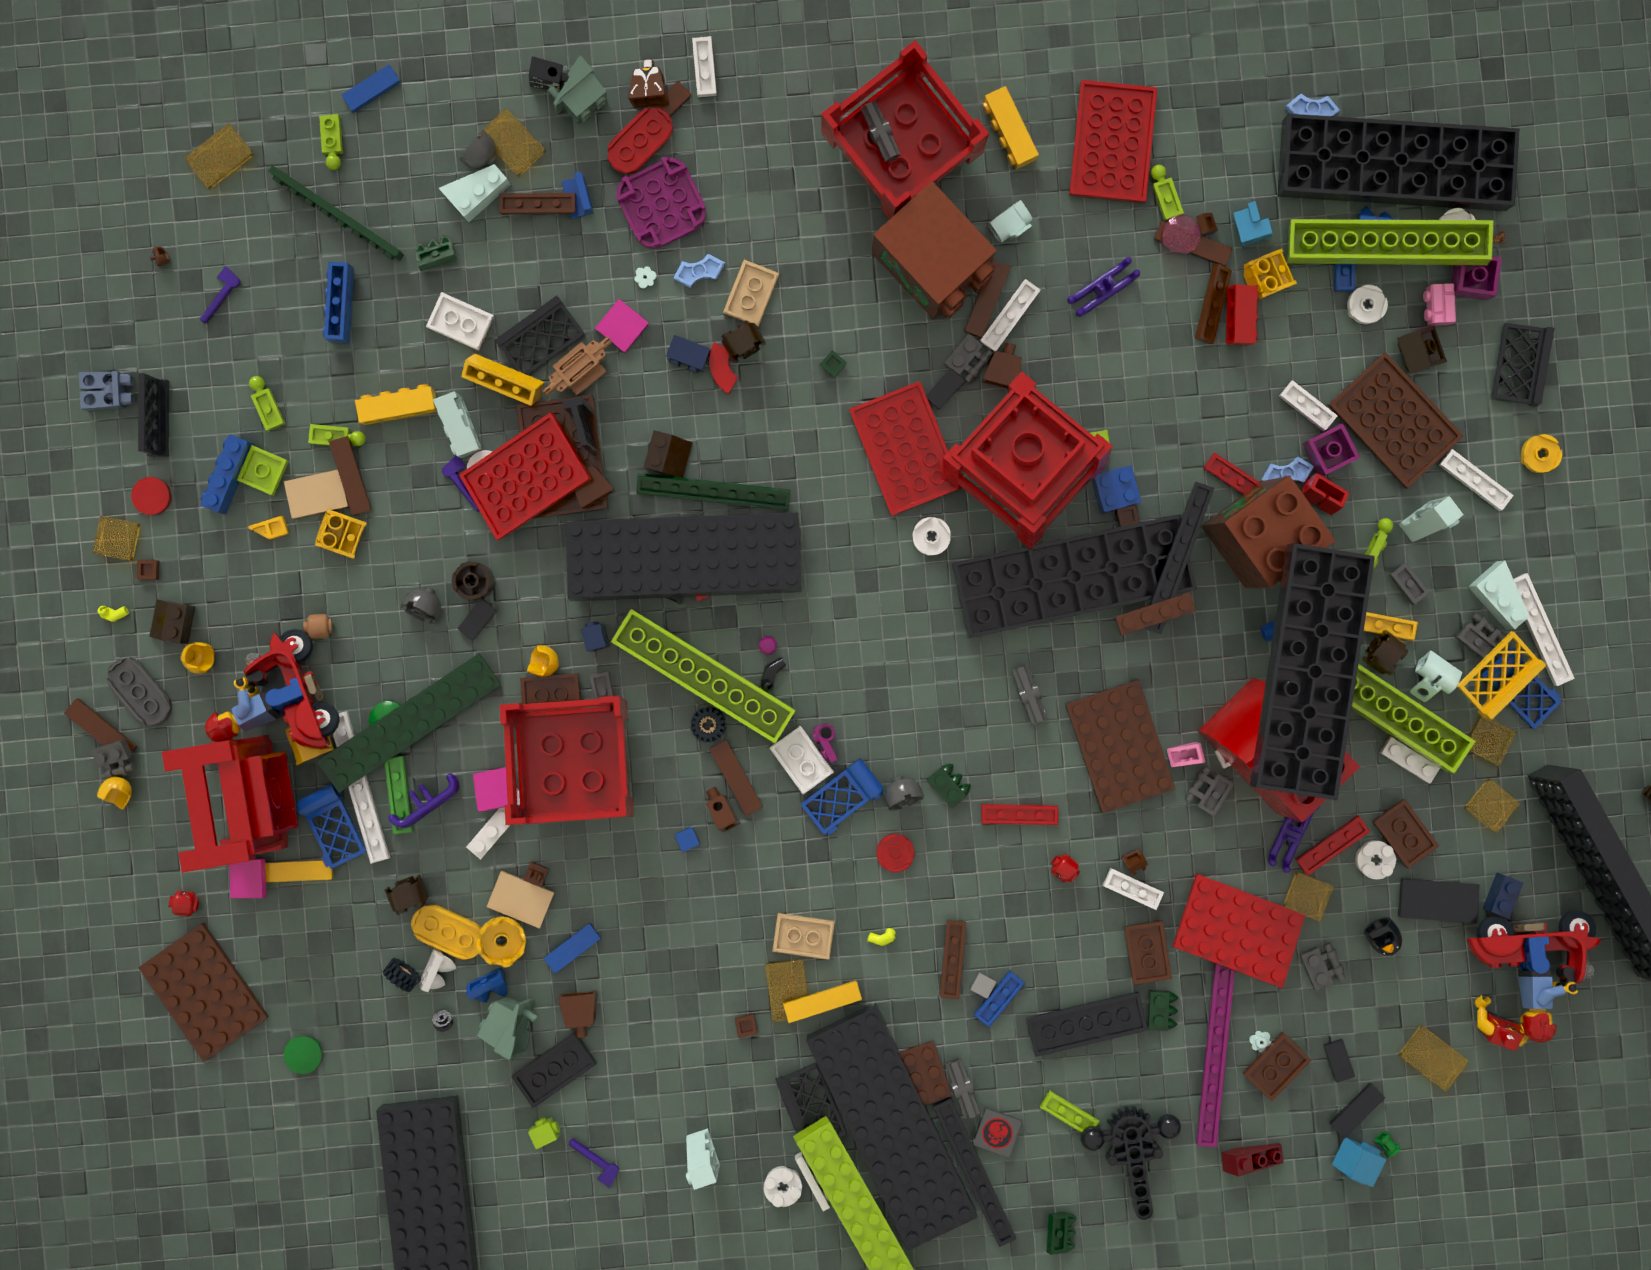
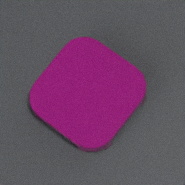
(661, 203)

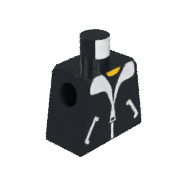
(541, 74)

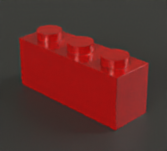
(1241, 315)

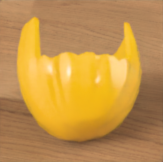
(198, 657)
(543, 661)
(116, 791)

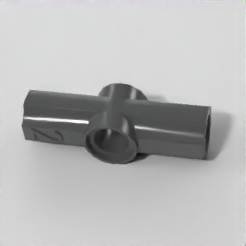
(880, 131)
(1029, 694)
(962, 1088)

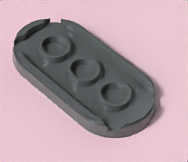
(139, 691)

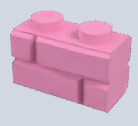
(1440, 304)

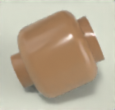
(318, 626)

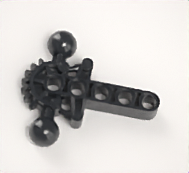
(1094, 1138)

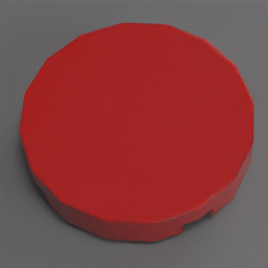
(151, 496)
(895, 852)

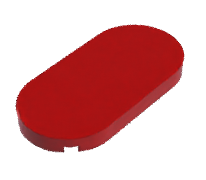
(639, 140)

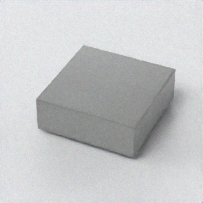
(983, 985)

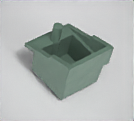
(580, 93)
(508, 1026)

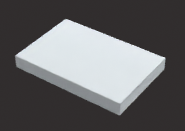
(460, 321)
(801, 760)

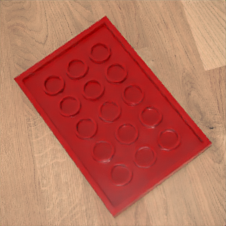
(1113, 141)
(903, 447)
(525, 476)
(1238, 931)

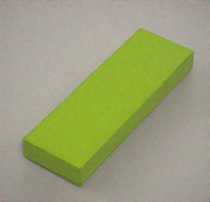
(1067, 1112)

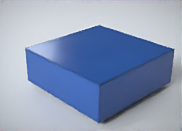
(687, 839)

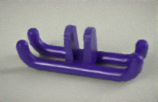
(1104, 287)
(431, 805)
(1294, 835)

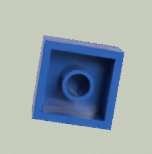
(1116, 489)

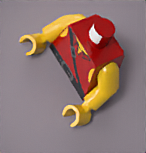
(1498, 1028)

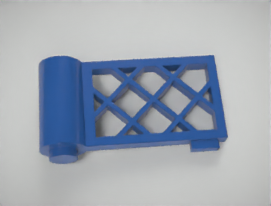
(1554, 696)
(864, 783)
(319, 803)

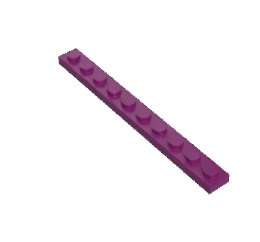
(1215, 1056)

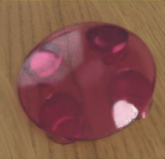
(1181, 234)

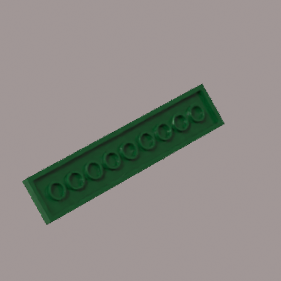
(408, 722)

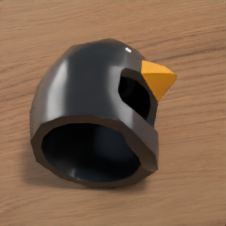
(1384, 936)

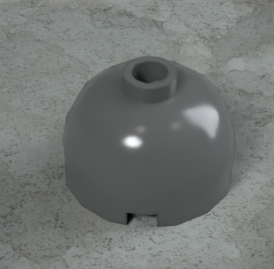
(480, 152)
(422, 604)
(903, 792)

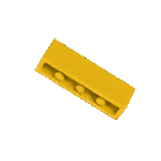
(1010, 128)
(502, 379)
(396, 405)

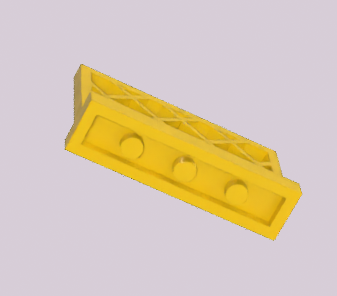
(1508, 689)

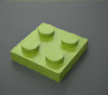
(262, 470)

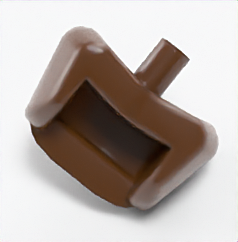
(160, 256)

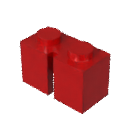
(1324, 493)

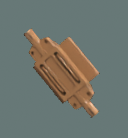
(579, 368)

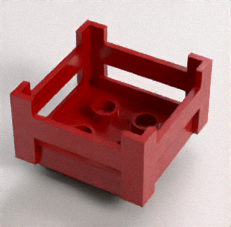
(921, 127)
(1027, 460)
(567, 761)
(254, 795)

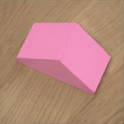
(1186, 754)

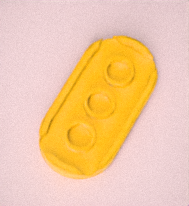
(446, 931)

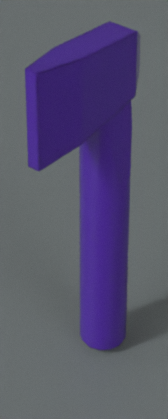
(231, 281)
(450, 470)
(610, 1170)

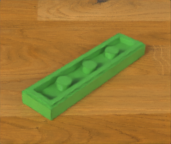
(398, 791)

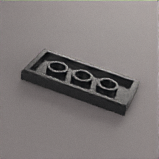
(1438, 900)
(553, 1069)

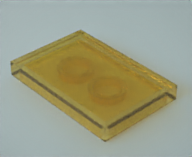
(513, 142)
(219, 156)
(785, 983)
(1433, 1058)

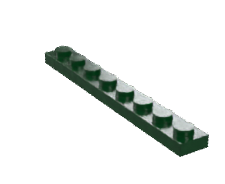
(328, 210)
(713, 491)

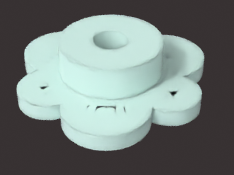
(641, 273)
(1260, 1036)

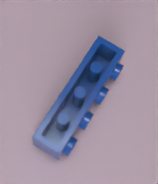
(338, 302)
(224, 479)

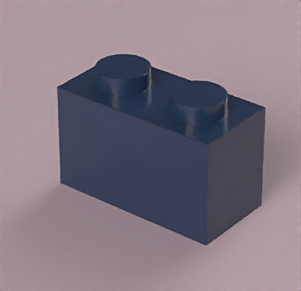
(688, 354)
(595, 636)
(1503, 895)

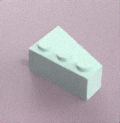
(476, 191)
(457, 424)
(1431, 518)
(1500, 595)
(701, 1160)

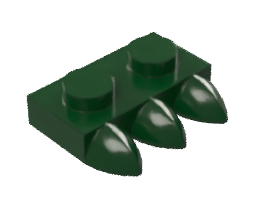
(435, 253)
(948, 785)
(1160, 1010)
(1059, 1232)

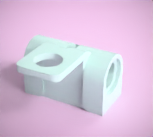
(1010, 222)
(1436, 676)

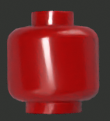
(1065, 868)
(184, 903)

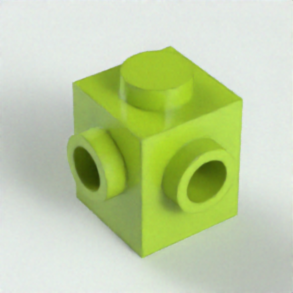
(544, 1132)

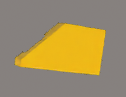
(271, 528)

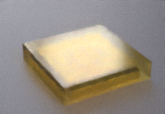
(116, 538)
(1491, 740)
(1492, 805)
(1308, 896)

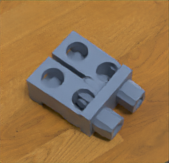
(105, 390)

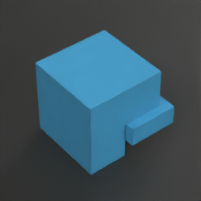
(1250, 226)
(1359, 1161)

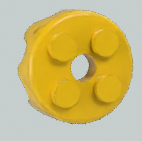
(501, 954)

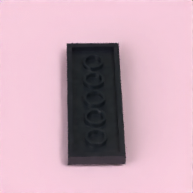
(1086, 1024)

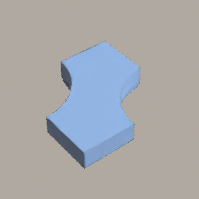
(1307, 106)
(707, 268)
(1298, 470)

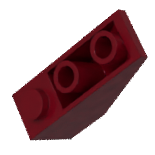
(1251, 1159)

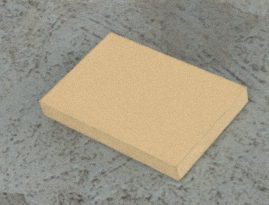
(751, 293)
(315, 494)
(520, 899)
(803, 936)

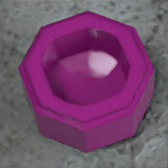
(767, 645)

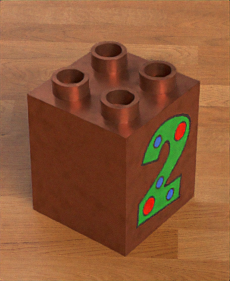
(934, 252)
(1259, 527)

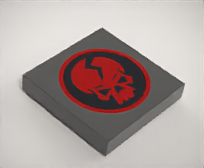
(997, 1132)

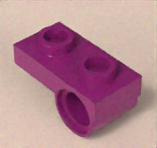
(828, 752)

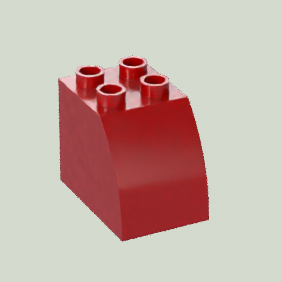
(1234, 735)

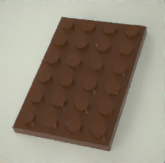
(530, 414)
(1395, 420)
(1120, 746)
(203, 992)

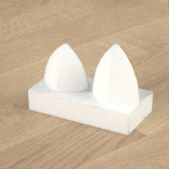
(436, 963)

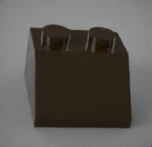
(1421, 349)
(667, 454)
(172, 622)

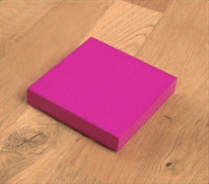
(622, 325)
(491, 789)
(248, 879)

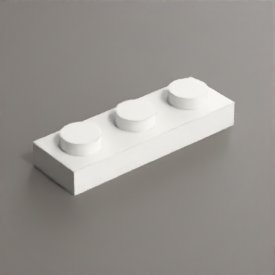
(704, 66)
(1308, 405)
(1409, 760)
(1133, 888)
(812, 1181)

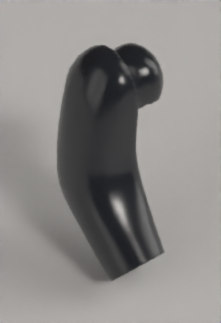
(769, 674)

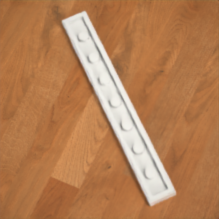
(363, 801)

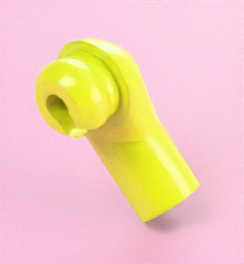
(111, 614)
(884, 939)

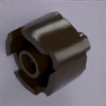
(743, 341)
(483, 585)
(1385, 653)
(406, 894)

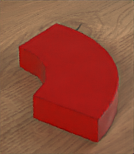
(720, 368)

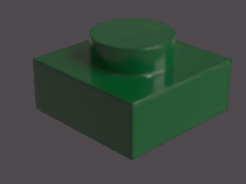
(833, 364)

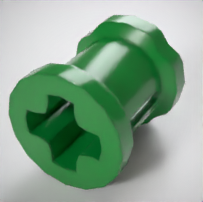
(1387, 1144)

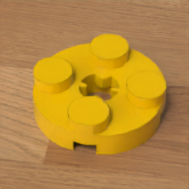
(1530, 455)

